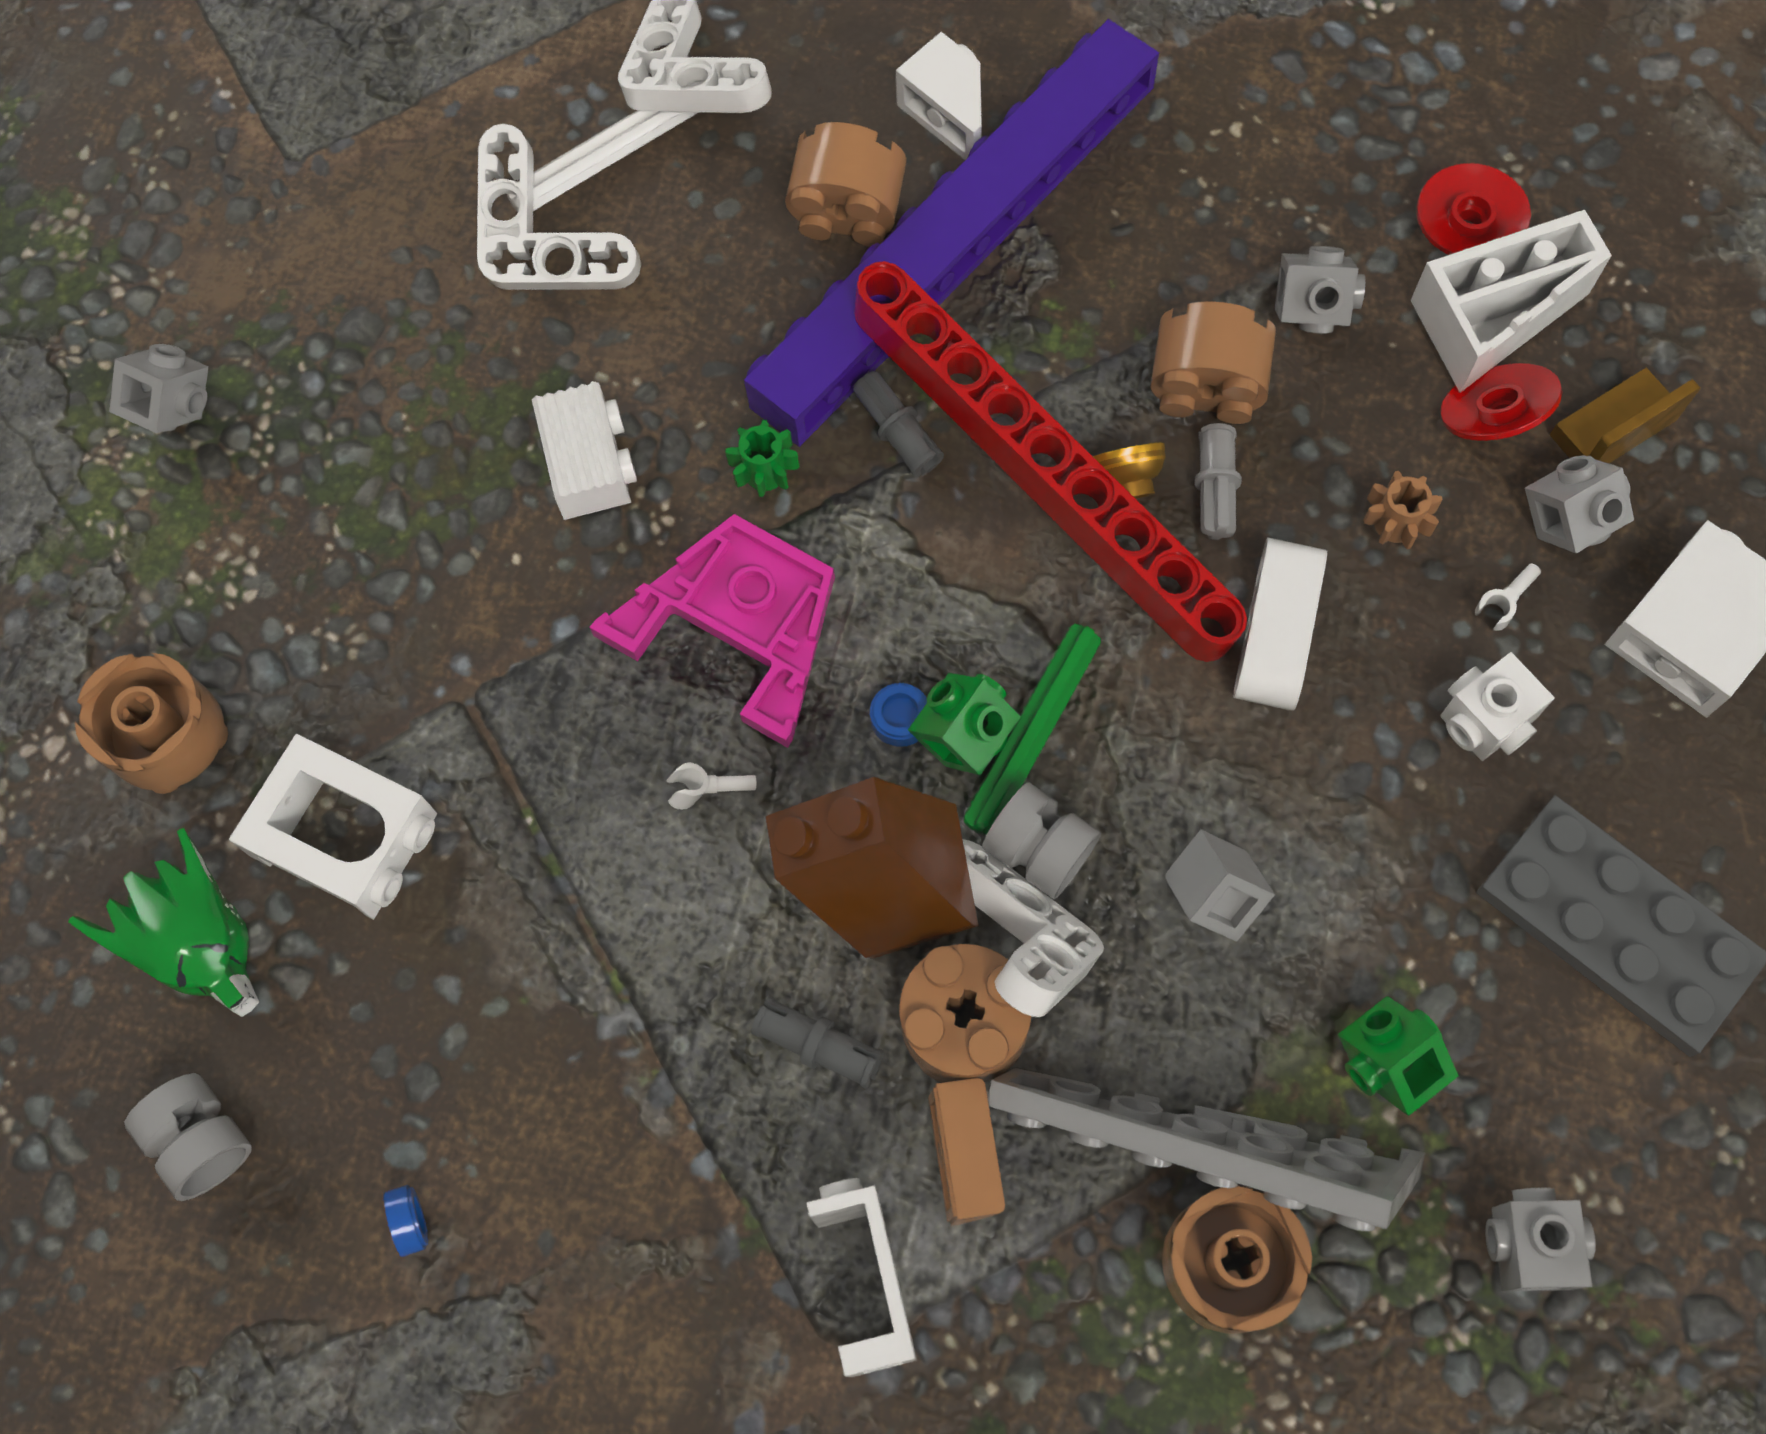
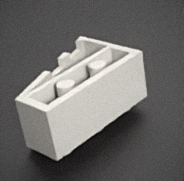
(1506, 291)

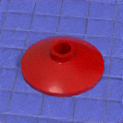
(1472, 194)
(1502, 402)

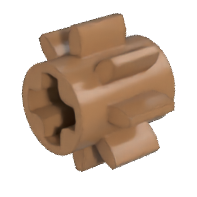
(1402, 509)

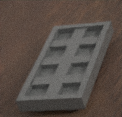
(1624, 926)

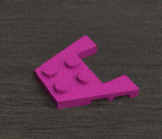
(749, 595)

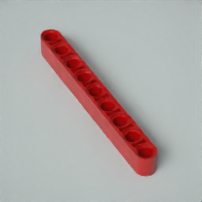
(1049, 487)

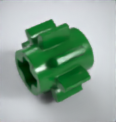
(762, 458)

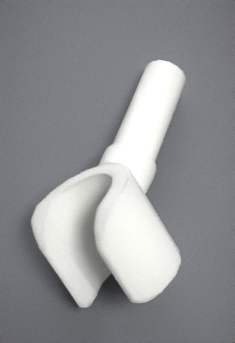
(1509, 595)
(700, 783)

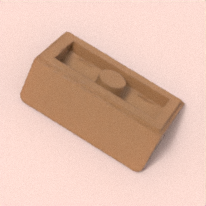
(966, 1151)

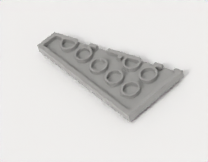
(1221, 1146)

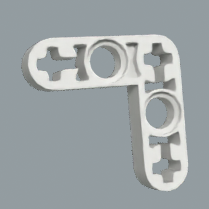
(729, 83)
(518, 234)
(1056, 944)

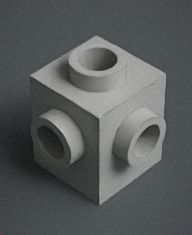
(1305, 275)
(159, 388)
(1580, 503)
(1540, 1242)

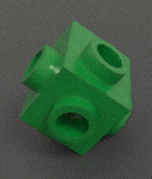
(965, 721)
(1397, 1055)

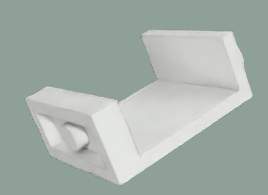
(1700, 621)
(849, 1201)

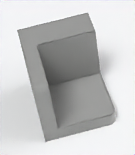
(1218, 885)

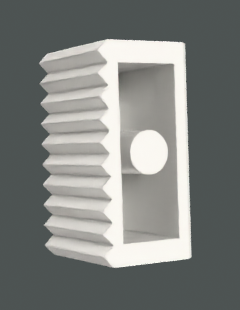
(582, 450)

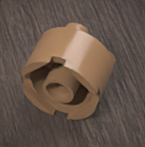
(845, 183)
(1213, 361)
(150, 722)
(944, 983)
(1272, 1279)

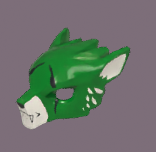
(181, 932)

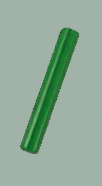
(1033, 727)

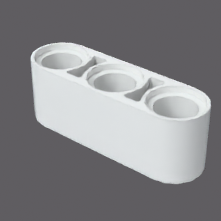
(1280, 624)

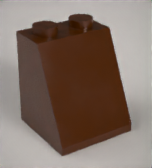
(876, 865)

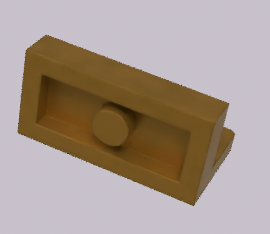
(1622, 417)

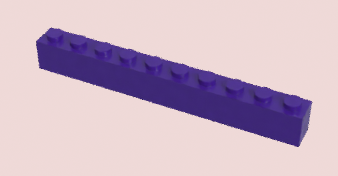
(957, 223)

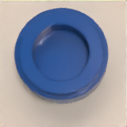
(894, 711)
(406, 1220)

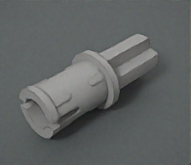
(1217, 480)

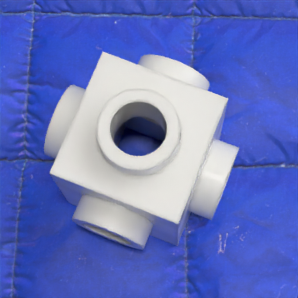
(1495, 707)

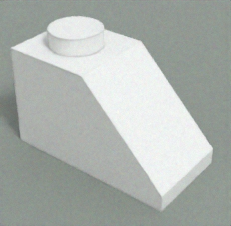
(943, 92)

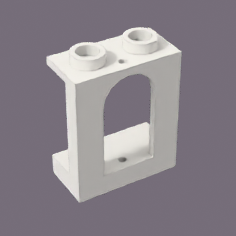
(287, 795)

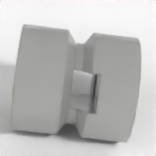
(1041, 840)
(188, 1136)

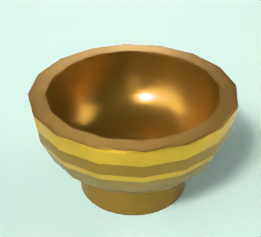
(1135, 467)

